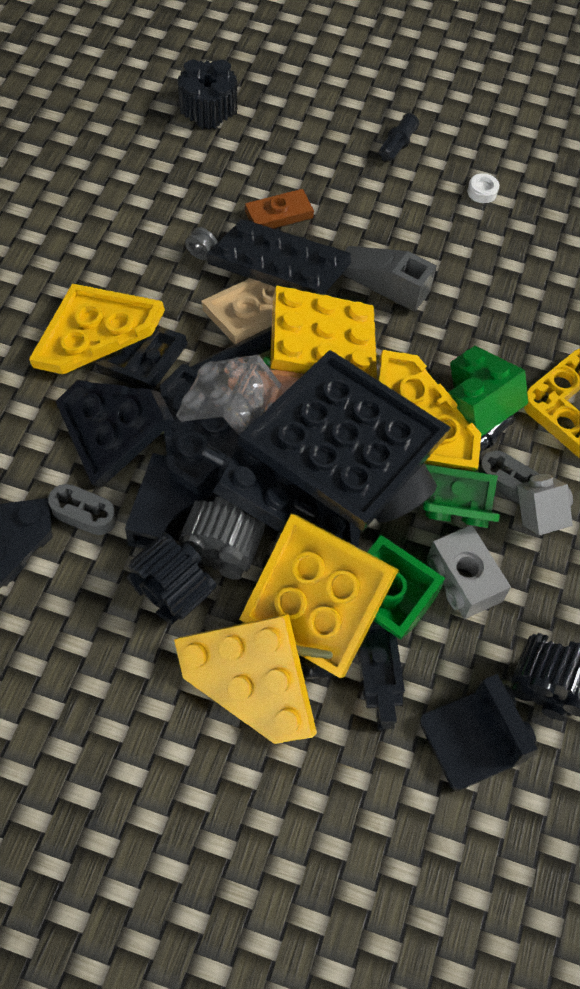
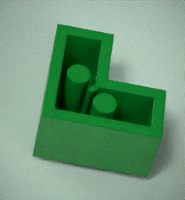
(487, 388)

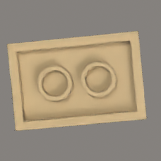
(241, 309)

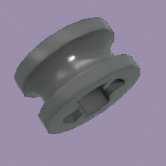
(200, 243)

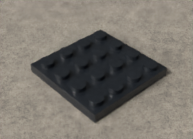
(344, 438)

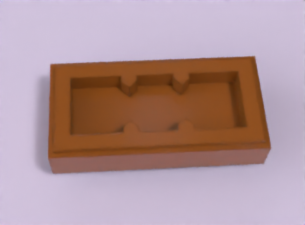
(280, 209)

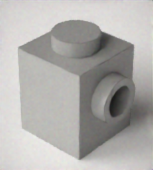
(545, 504)

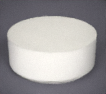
(483, 188)

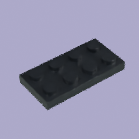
(279, 258)

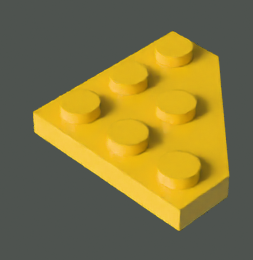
(94, 325)
(409, 378)
(253, 675)

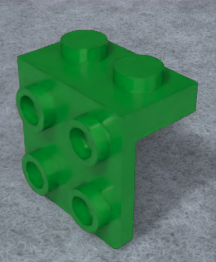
(462, 495)

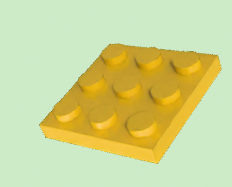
(312, 324)
(325, 589)

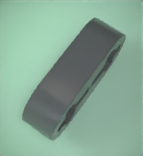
(509, 476)
(84, 505)

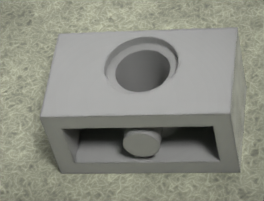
(468, 552)

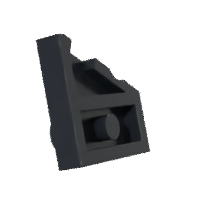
(146, 360)

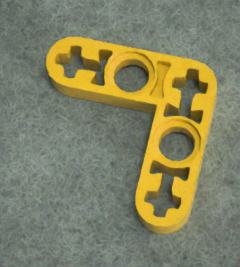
(557, 404)

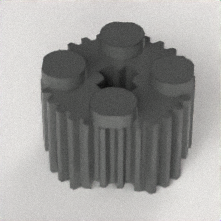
(222, 536)

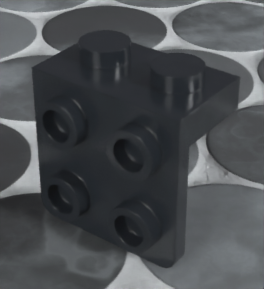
(479, 735)

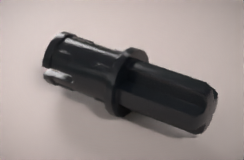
(399, 137)

